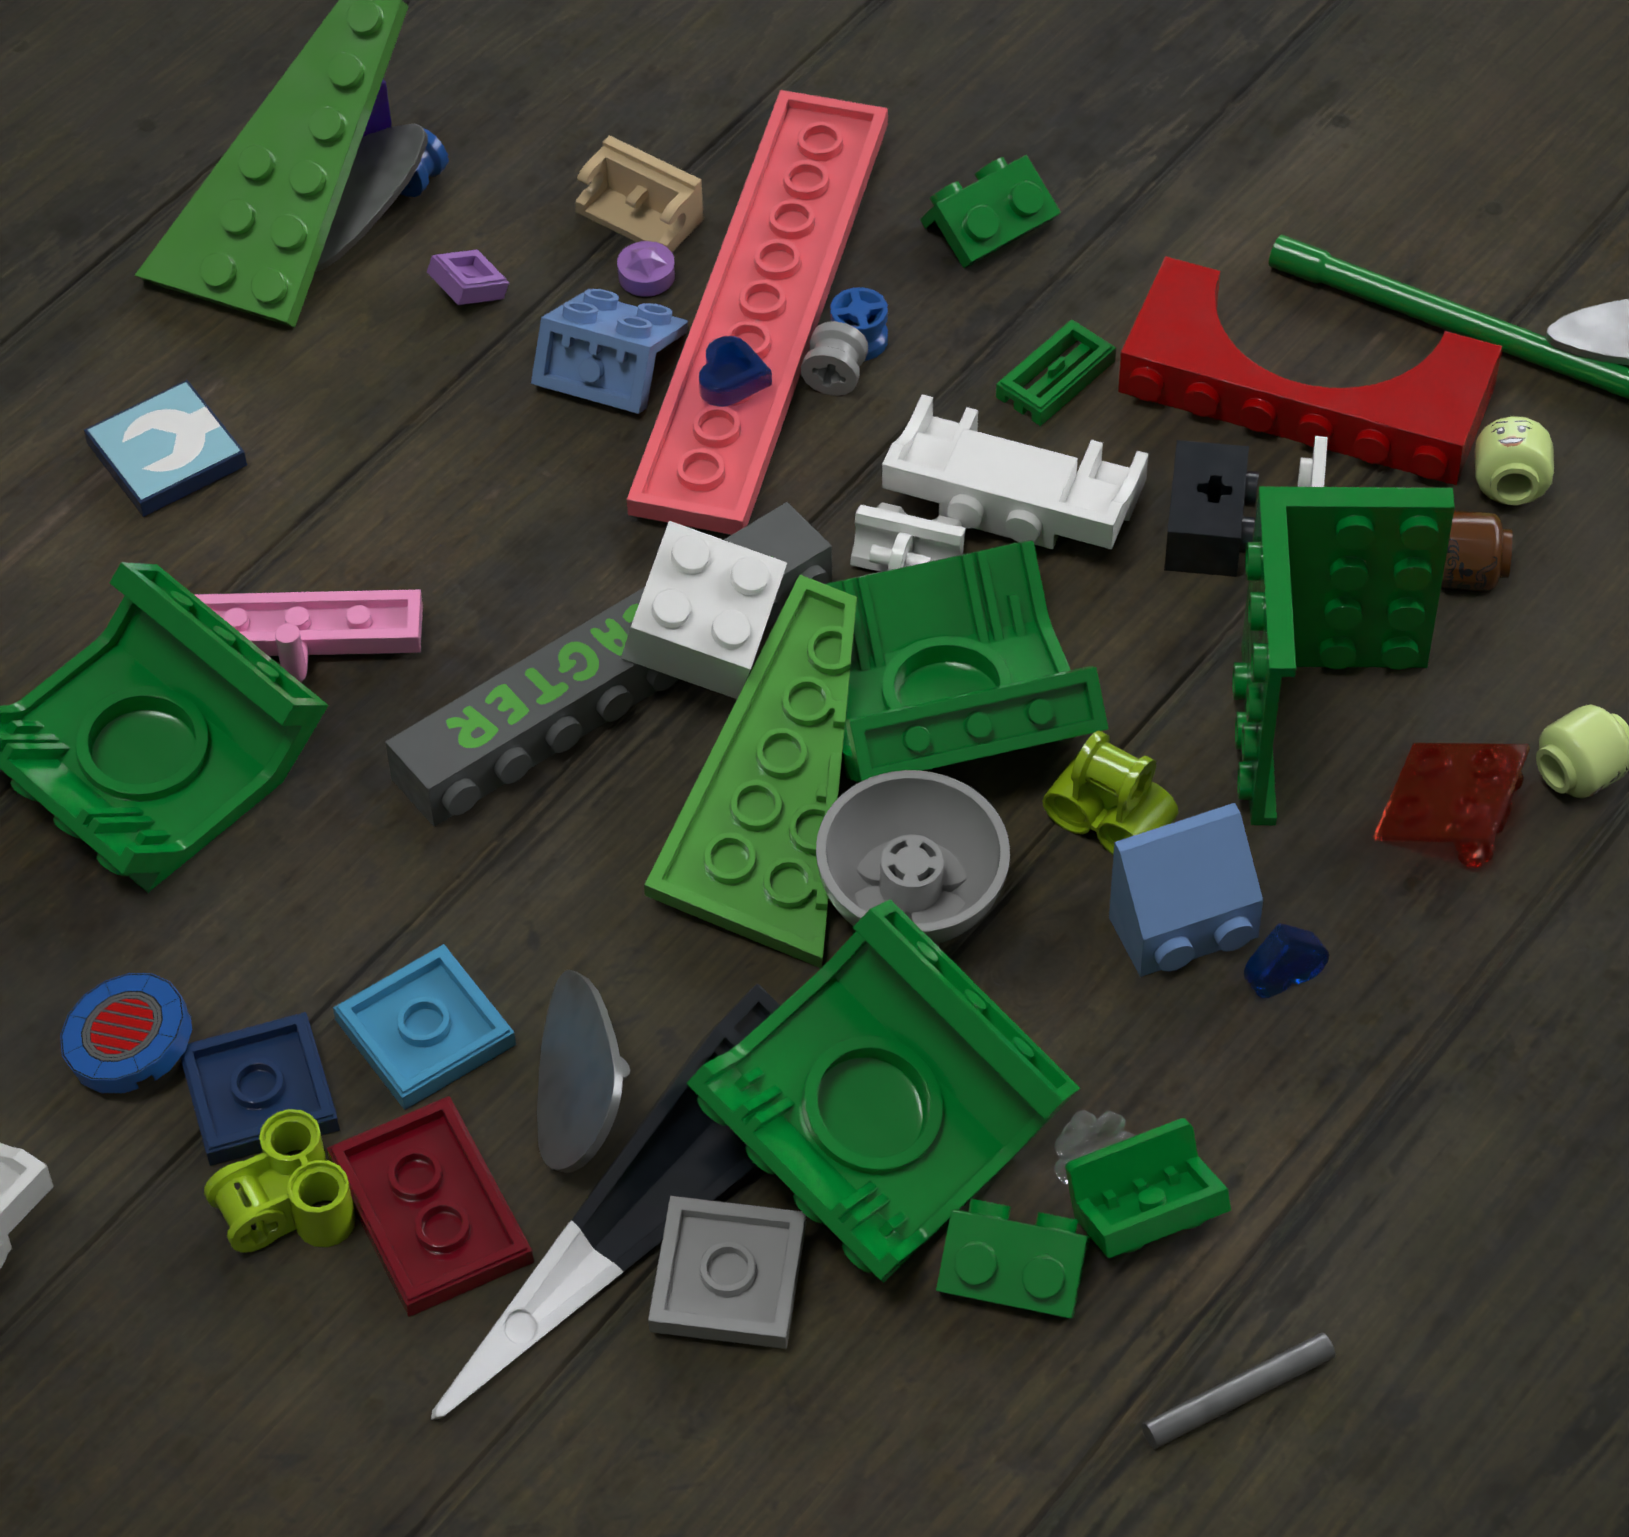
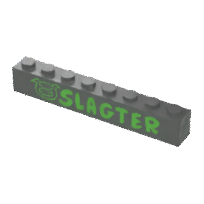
(563, 690)

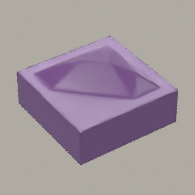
(467, 277)

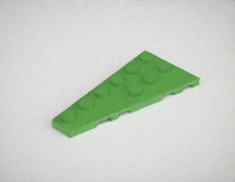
(273, 195)
(755, 813)

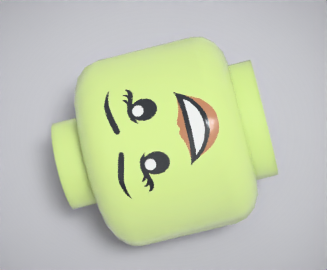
(1514, 460)
(1584, 751)

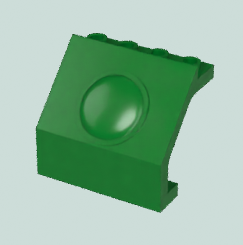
(958, 665)
(157, 730)
(884, 1091)

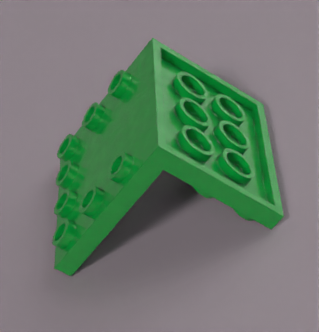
(1332, 586)

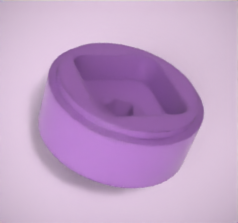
(646, 268)

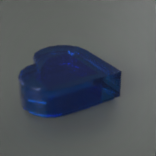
(732, 372)
(1285, 959)

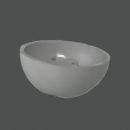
(915, 842)

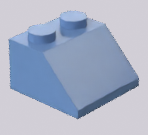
(1185, 891)

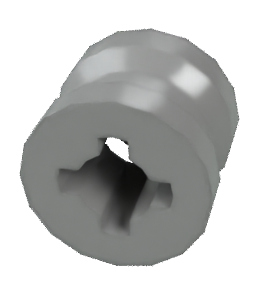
(834, 358)

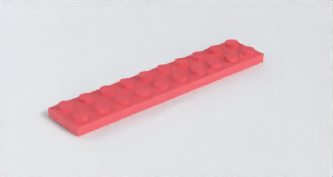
(770, 292)

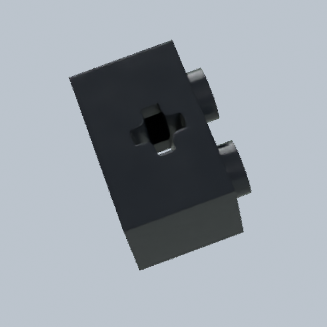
(1208, 507)

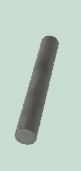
(1238, 1390)

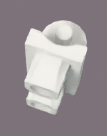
(893, 539)

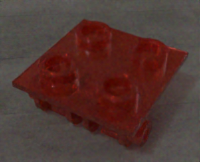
(1455, 796)

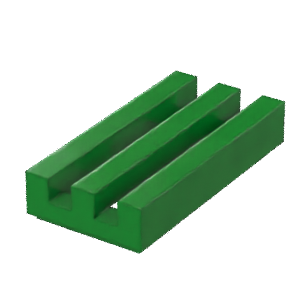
(1064, 377)

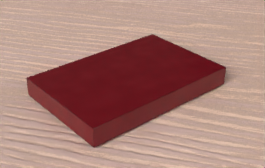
(430, 1206)

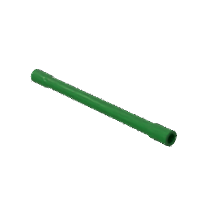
(1321, 267)

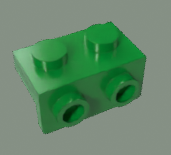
(992, 211)
(1144, 1189)
(1013, 1260)

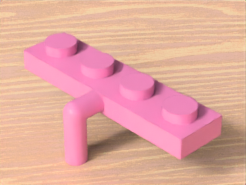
(323, 623)

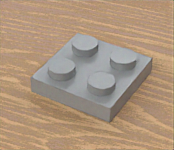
(727, 1272)

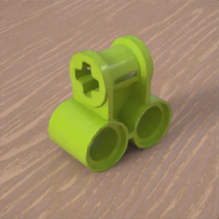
(1109, 794)
(283, 1188)

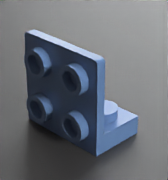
(603, 348)

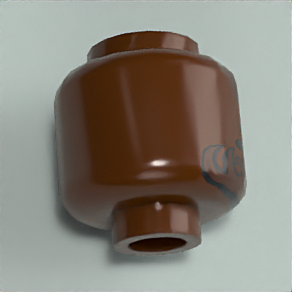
(1477, 552)

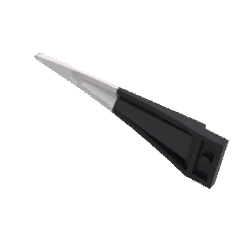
(625, 1215)

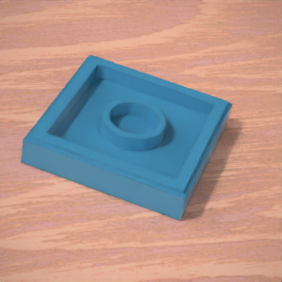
(424, 1026)

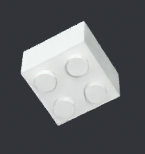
(703, 610)

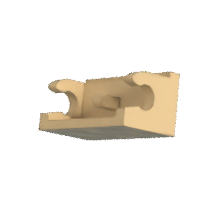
(640, 195)

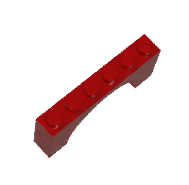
(1408, 423)

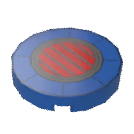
(125, 1032)

